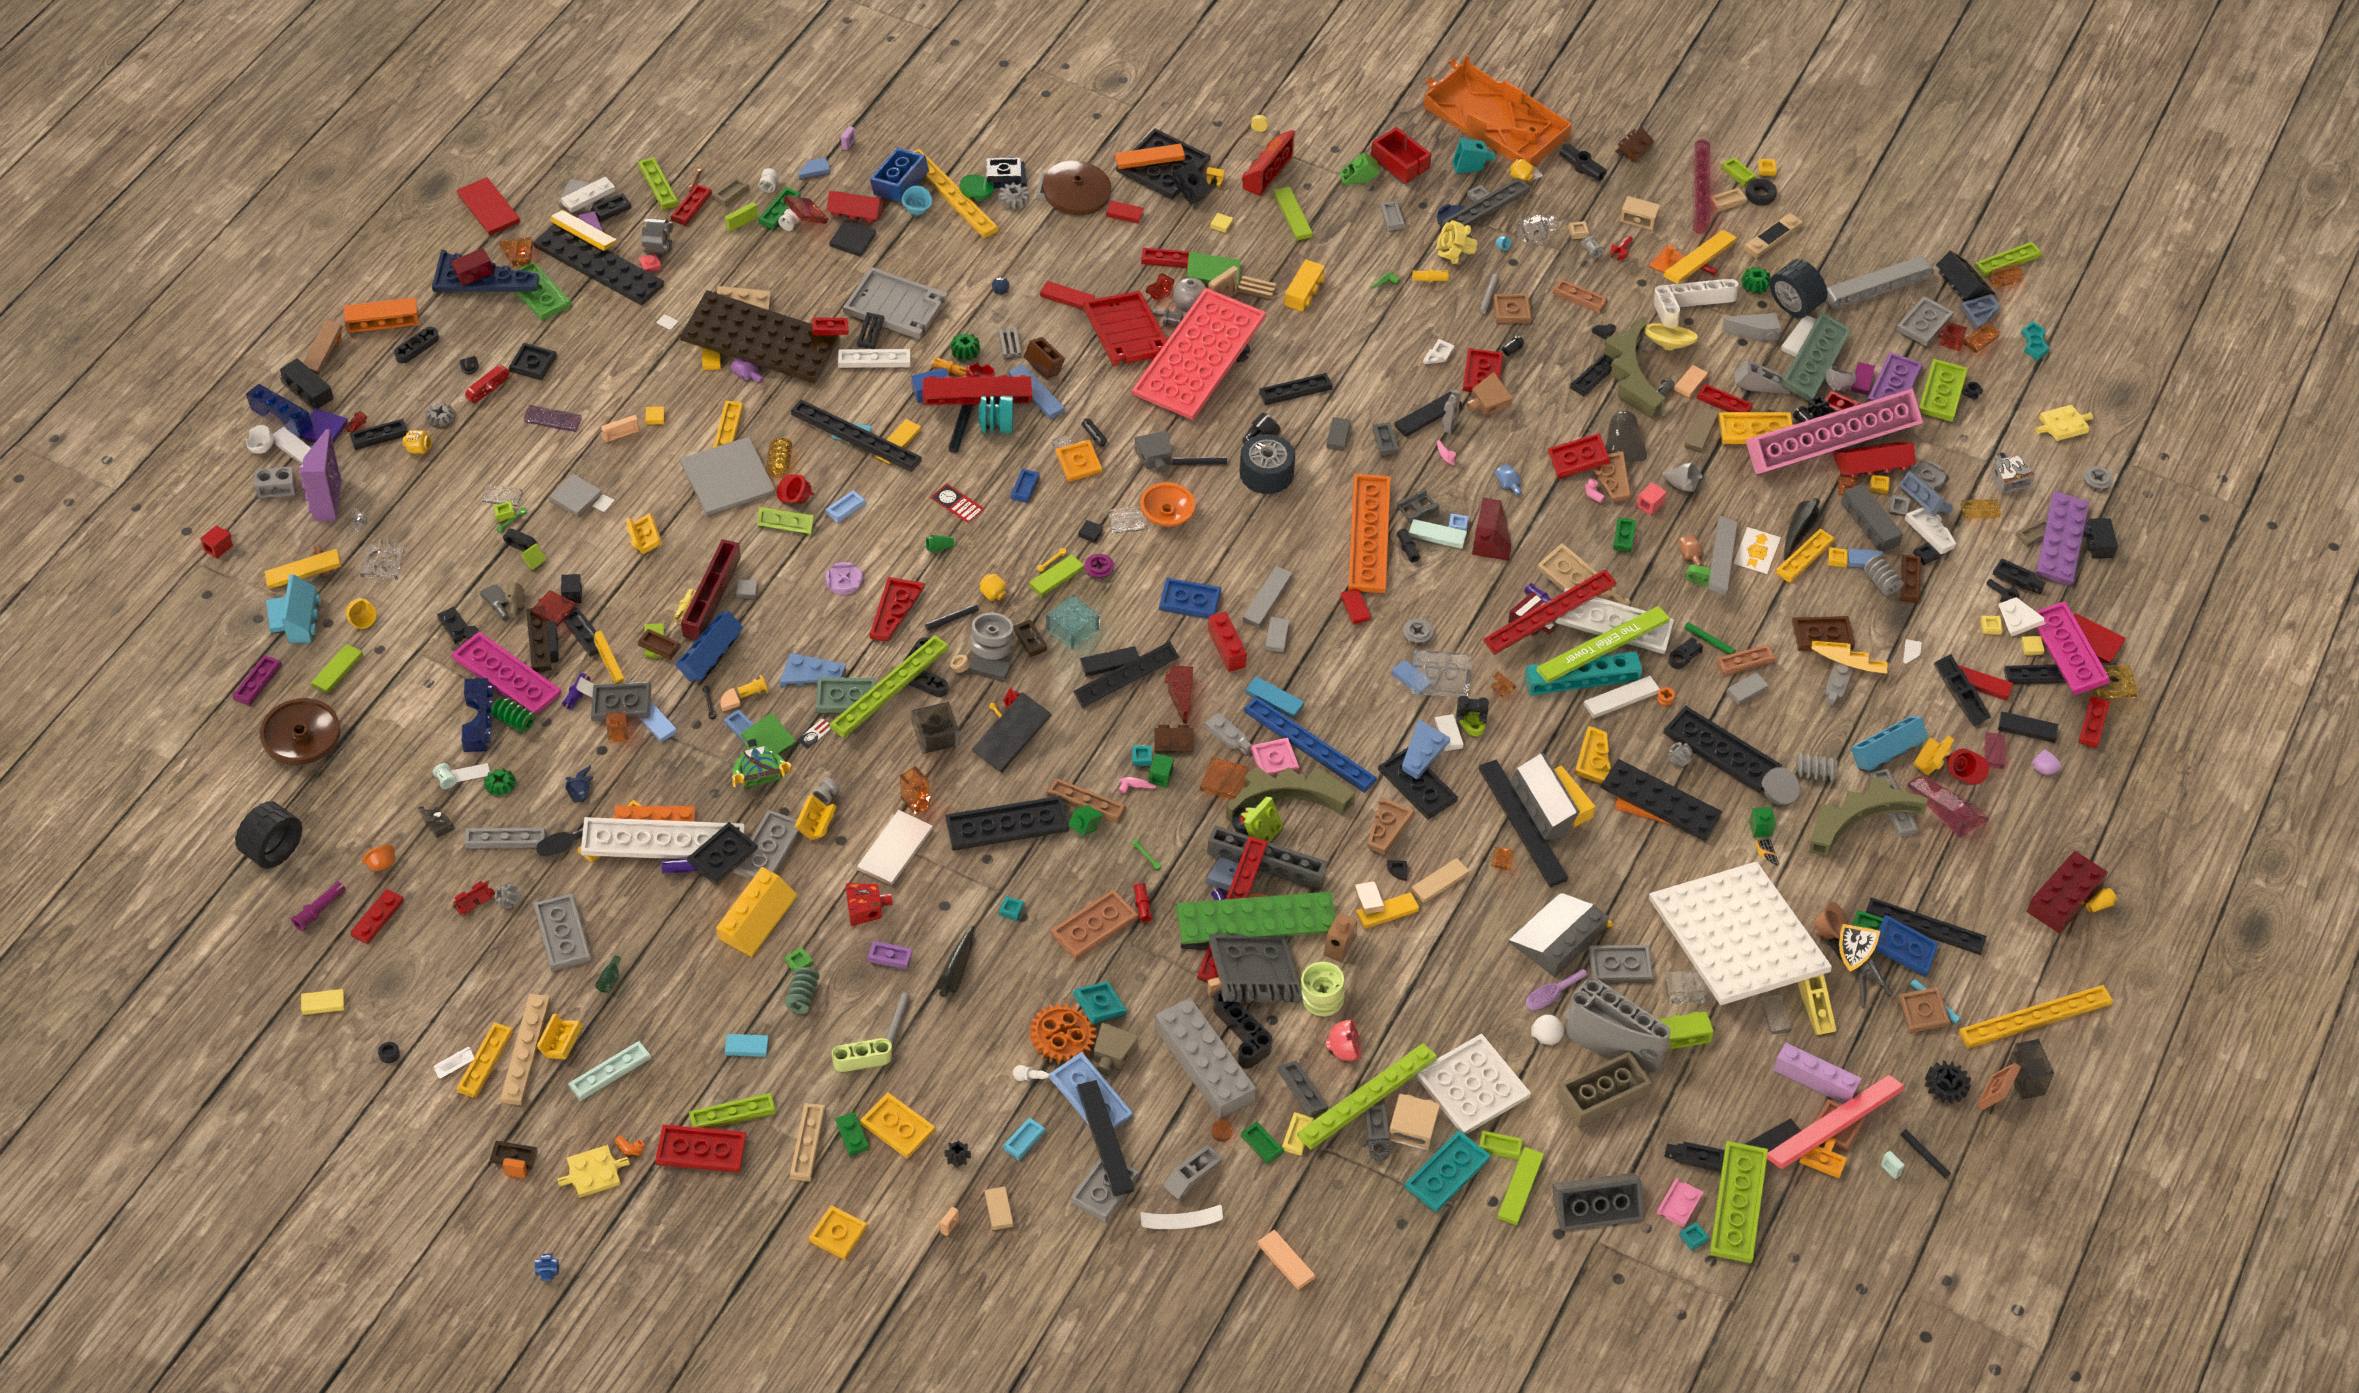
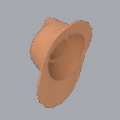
(1830, 921)

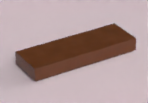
(1911, 577)

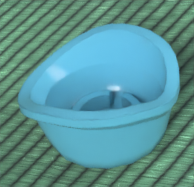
(917, 200)

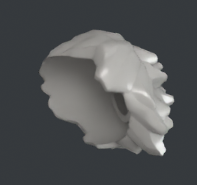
(1839, 379)

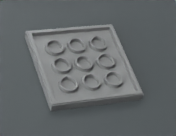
(727, 476)

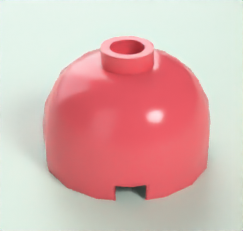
(1344, 1041)

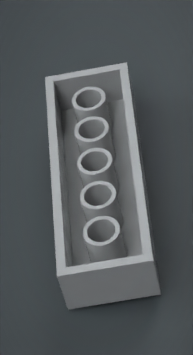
(1205, 1058)

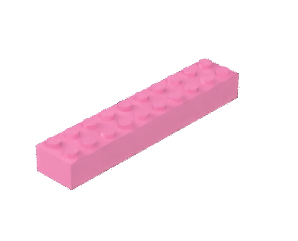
(1834, 431)

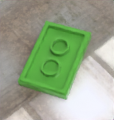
(1208, 267)

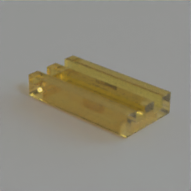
(1980, 506)

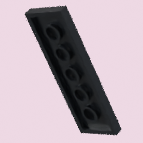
(1721, 748)
(1661, 799)
(1006, 823)

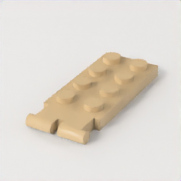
(1569, 570)

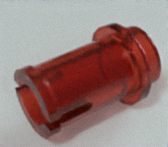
(358, 419)

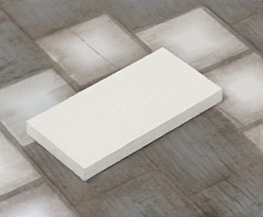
(894, 848)

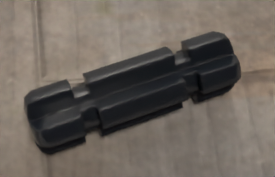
(1094, 432)

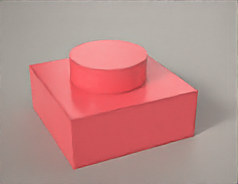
(650, 263)

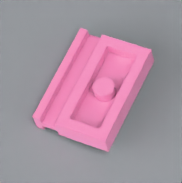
(1680, 1203)

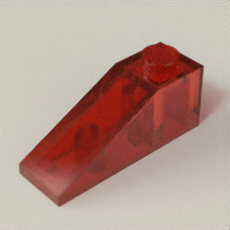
(1179, 688)

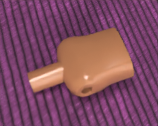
(1691, 549)

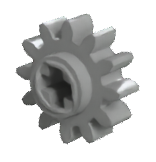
(1013, 196)

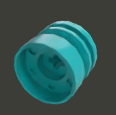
(996, 414)

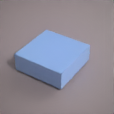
(1459, 522)

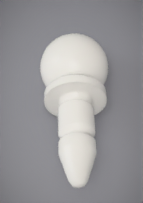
(1024, 1073)

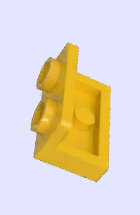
(644, 533)
(1932, 755)
(814, 818)
(559, 1037)

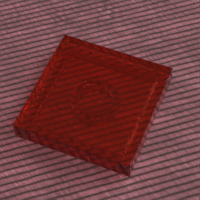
(805, 209)

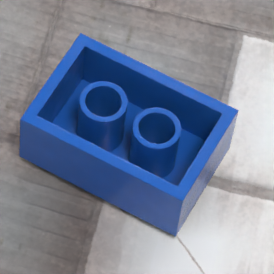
(898, 174)

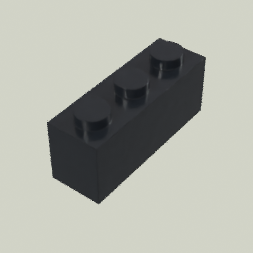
(306, 384)

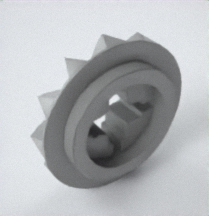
(442, 419)
(2098, 472)
(1416, 625)

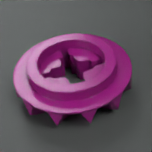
(1103, 560)

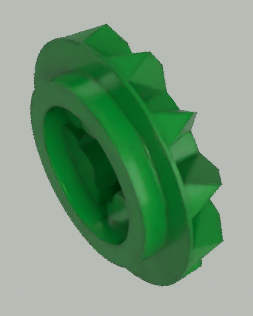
(499, 788)

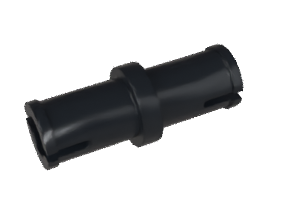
(1408, 545)

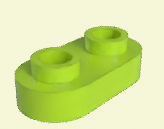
(1470, 722)

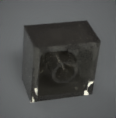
(935, 727)
(2035, 1069)

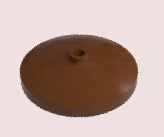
(1076, 187)
(300, 731)

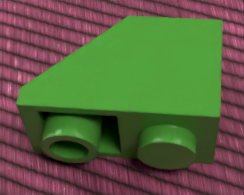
(1360, 170)

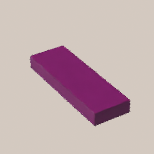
(257, 680)

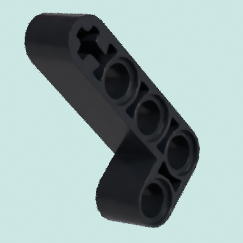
(1250, 1039)

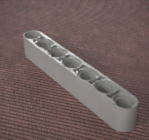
(1879, 282)

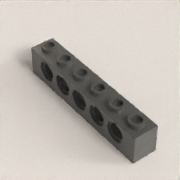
(1276, 860)

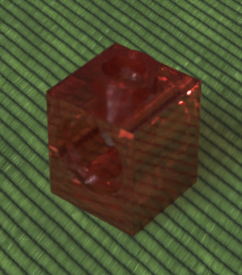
(1952, 336)

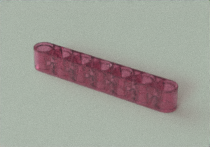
(1701, 186)

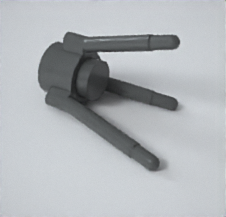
(1870, 971)

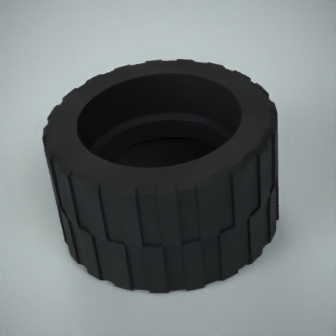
(268, 834)

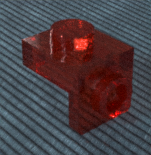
(1161, 288)

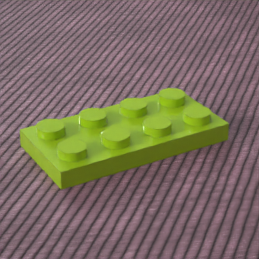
(1942, 390)

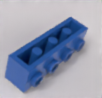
(709, 646)

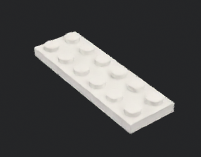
(1603, 615)

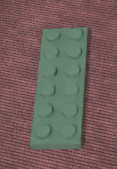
(1815, 356)

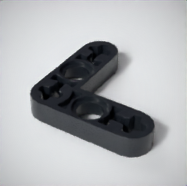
(928, 686)

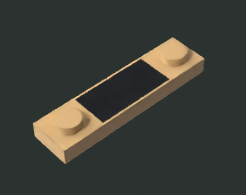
(1773, 235)

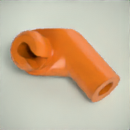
(629, 1149)

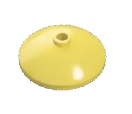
(1670, 337)

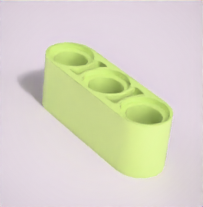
(872, 1056)

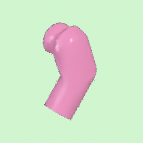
(1591, 491)

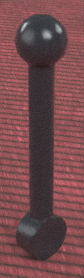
(712, 715)

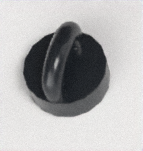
(467, 362)

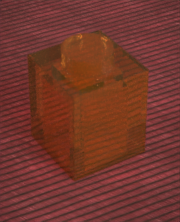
(617, 726)

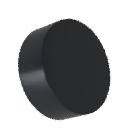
(388, 1052)

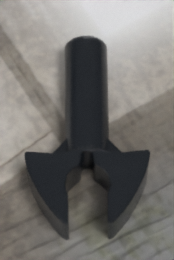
(2006, 593)

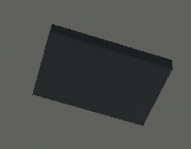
(722, 853)

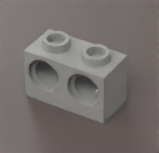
(275, 482)

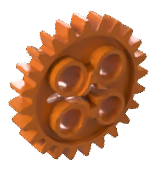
(1062, 1033)

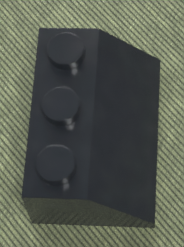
(1963, 277)

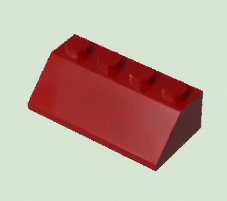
(1269, 163)
(1875, 458)

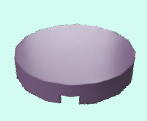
(843, 578)

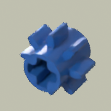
(546, 1267)

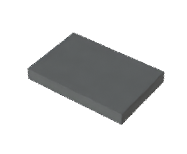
(621, 697)

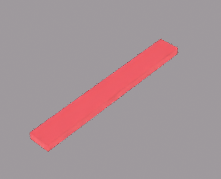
(1835, 1122)

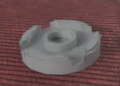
(1930, 473)
(1781, 786)

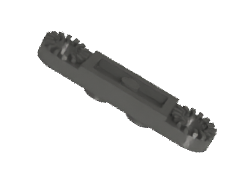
(1377, 1130)

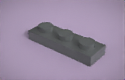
(1302, 1088)

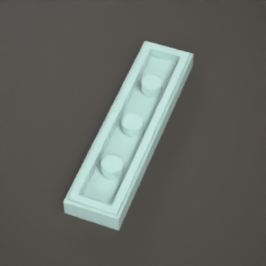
(609, 1071)

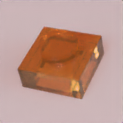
(1845, 483)
(1502, 858)

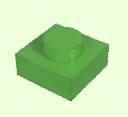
(798, 959)

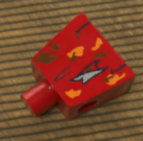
(865, 902)

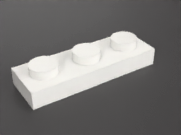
(588, 194)

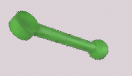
(522, 511)
(1156, 865)

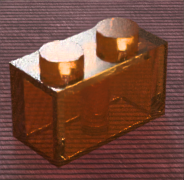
(915, 790)

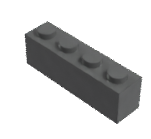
(1871, 518)

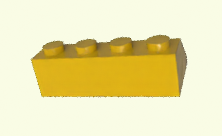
(756, 912)

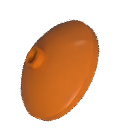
(1167, 504)

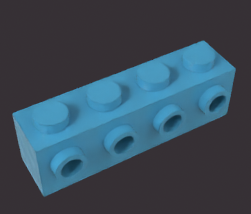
(1889, 743)

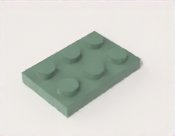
(838, 694)

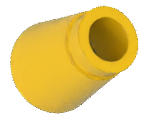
(2103, 899)

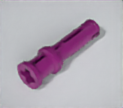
(312, 911)

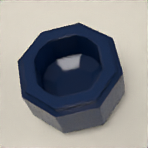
(1000, 285)

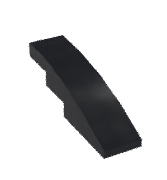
(1962, 690)

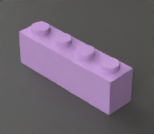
(1816, 1073)

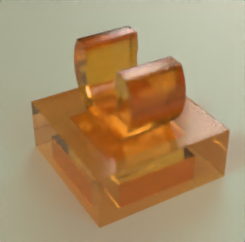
(1502, 682)

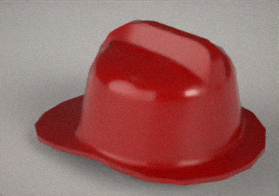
(794, 489)
(1968, 766)

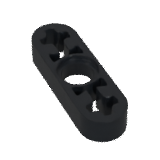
(426, 338)

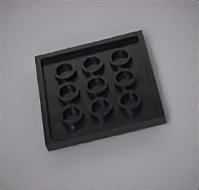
(1159, 176)

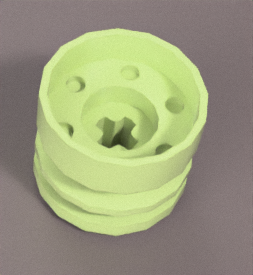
(1323, 989)

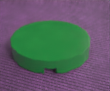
(976, 187)

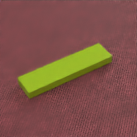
(658, 183)
(1293, 213)
(2008, 258)
(733, 1112)
(1520, 1186)

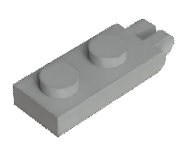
(1452, 409)

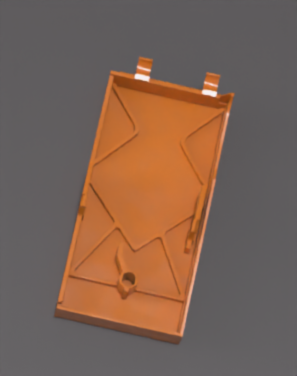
(1496, 113)

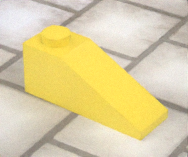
(1817, 1004)

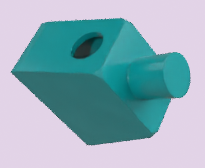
(1471, 156)

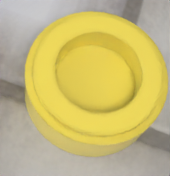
(1259, 123)

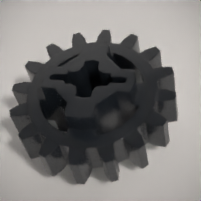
(1947, 1082)

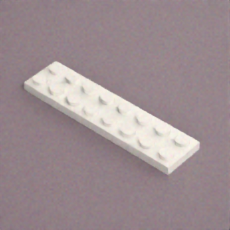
(646, 837)

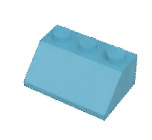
(300, 610)

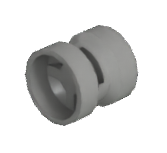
(827, 790)

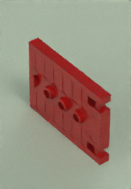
(1125, 327)

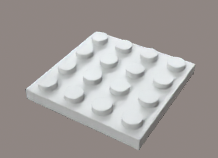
(1473, 1084)

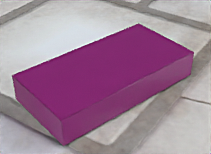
(1864, 375)

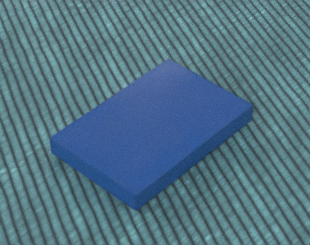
(1189, 598)
(1906, 946)

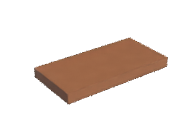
(1094, 924)

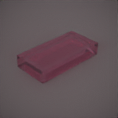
(1995, 750)

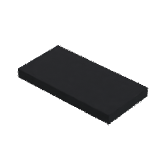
(1012, 732)
(1426, 793)

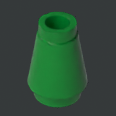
(938, 543)

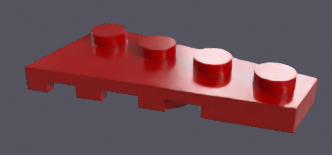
(893, 607)

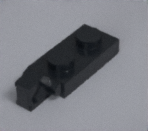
(2019, 576)
(1696, 1155)

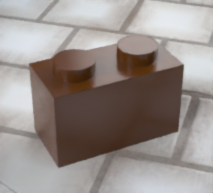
(1044, 357)

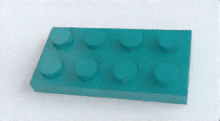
(1447, 1171)

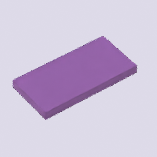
(1895, 376)

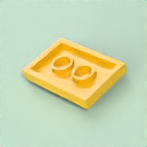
(897, 1125)

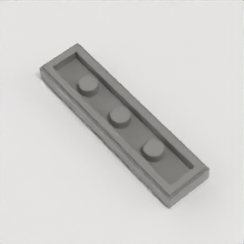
(1267, 596)
(1902, 821)
(503, 837)

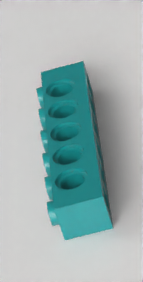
(1599, 672)

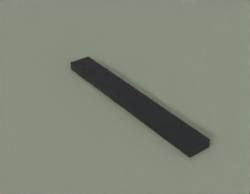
(856, 435)
(1523, 823)

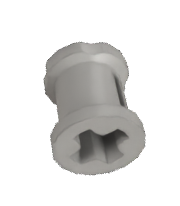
(1593, 247)

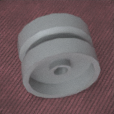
(991, 636)

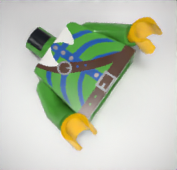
(758, 766)

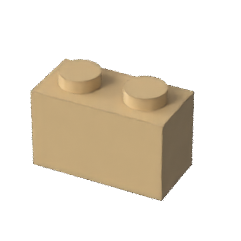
(1639, 213)

